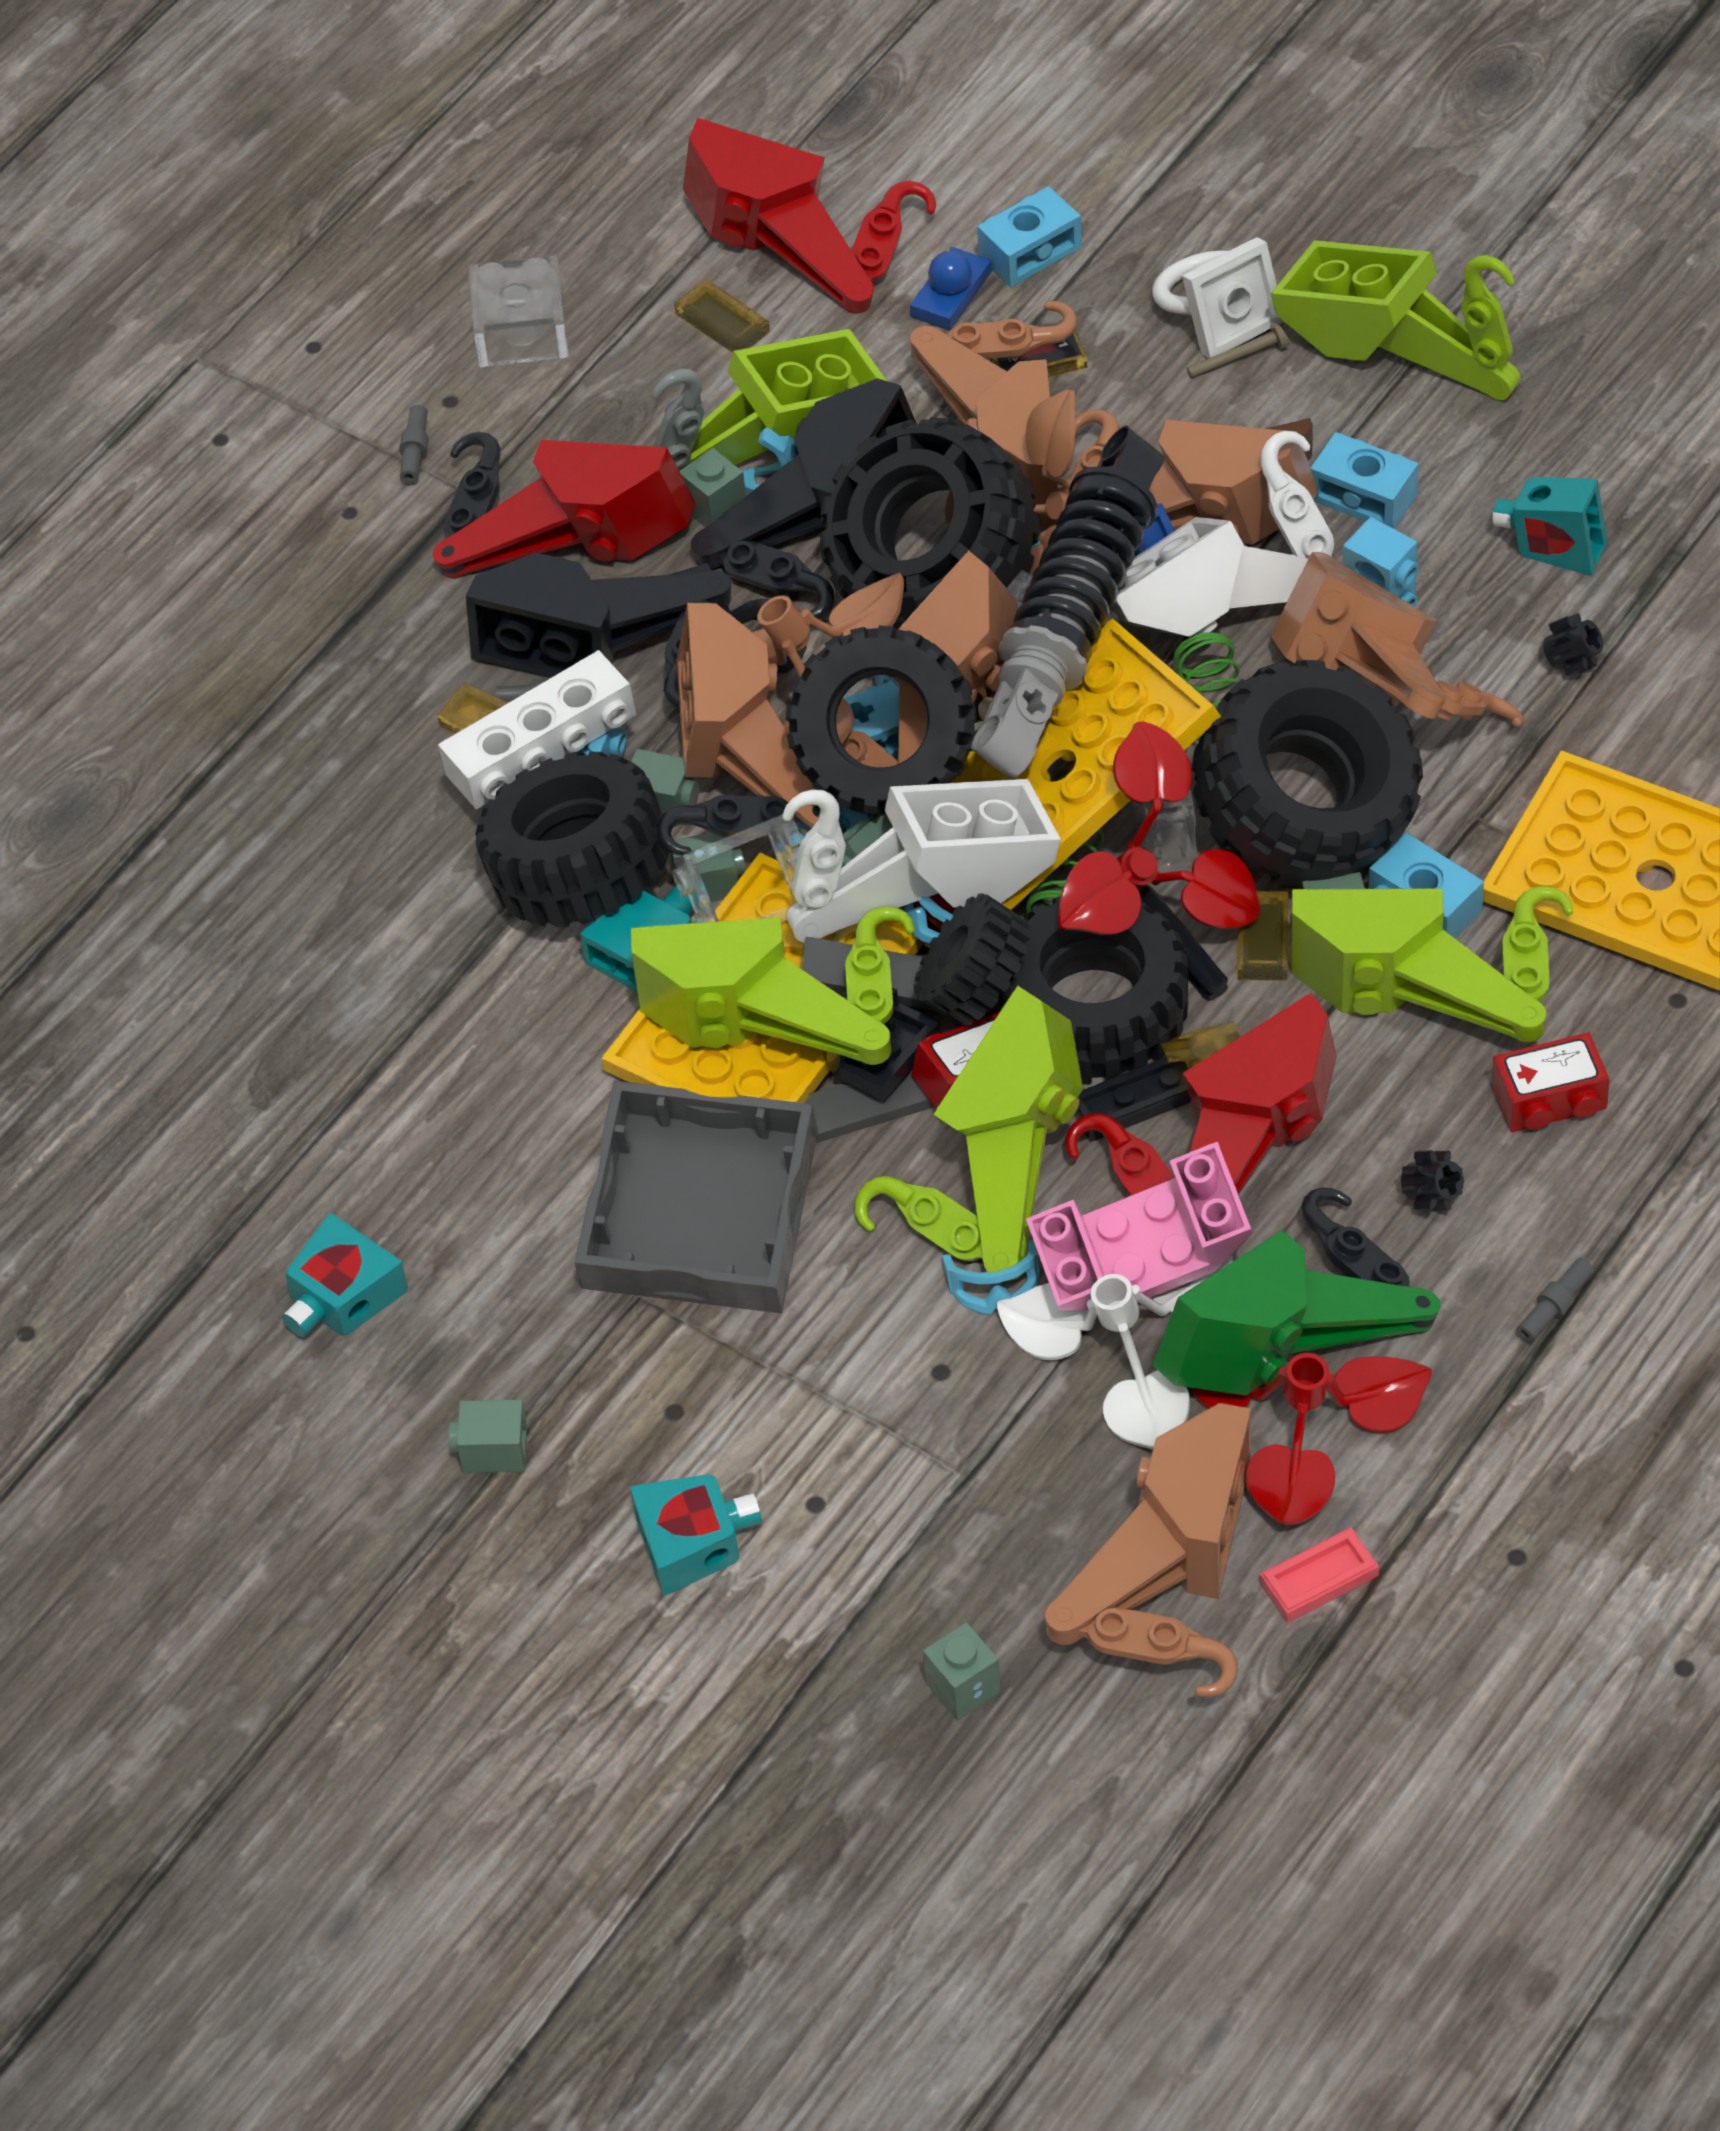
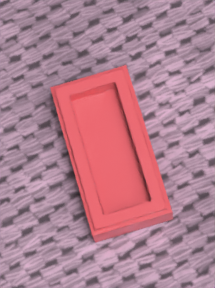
(1319, 1574)

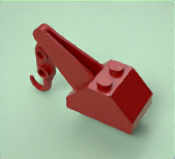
(768, 195)
(1246, 1098)

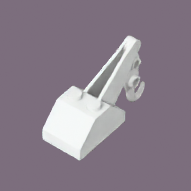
(1207, 569)
(941, 842)

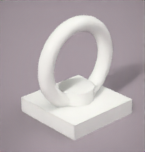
(1224, 294)

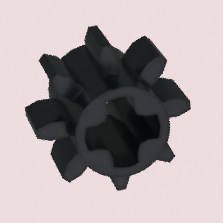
(1573, 644)
(1432, 1180)

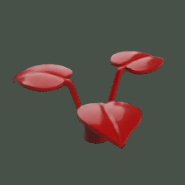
(1103, 890)
(1380, 1397)

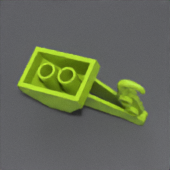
(1375, 296)
(1389, 947)
(732, 979)
(1005, 1102)

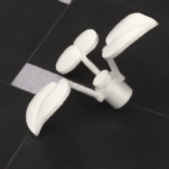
(1133, 1408)

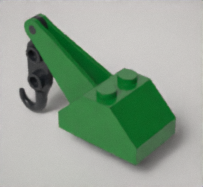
(1266, 1305)

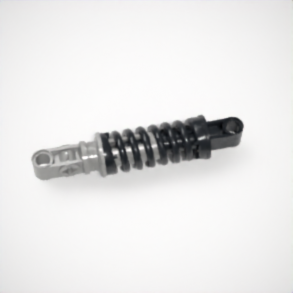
(1069, 598)

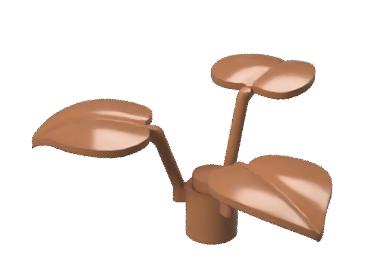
(1050, 444)
(788, 629)

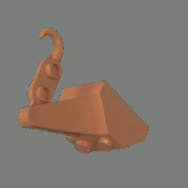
(984, 393)
(1210, 472)
(966, 621)
(1361, 626)
(1172, 1537)

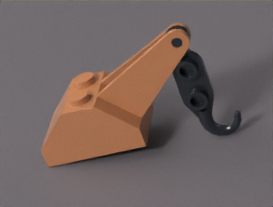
(731, 728)

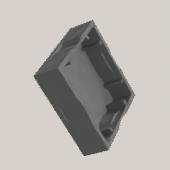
(697, 1197)

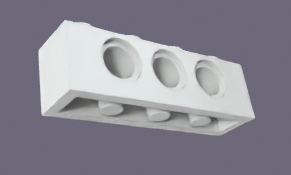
(538, 726)

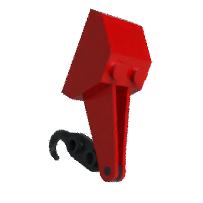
(588, 493)

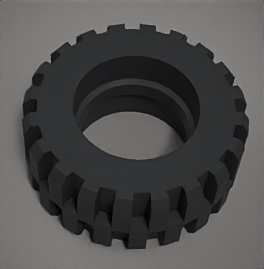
(865, 655)
(572, 839)
(1125, 1030)

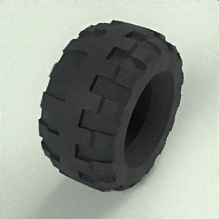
(891, 473)
(1338, 727)

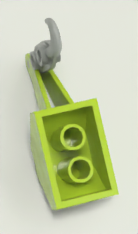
(774, 392)

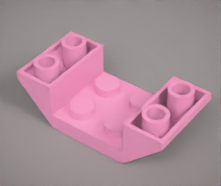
(1150, 1237)

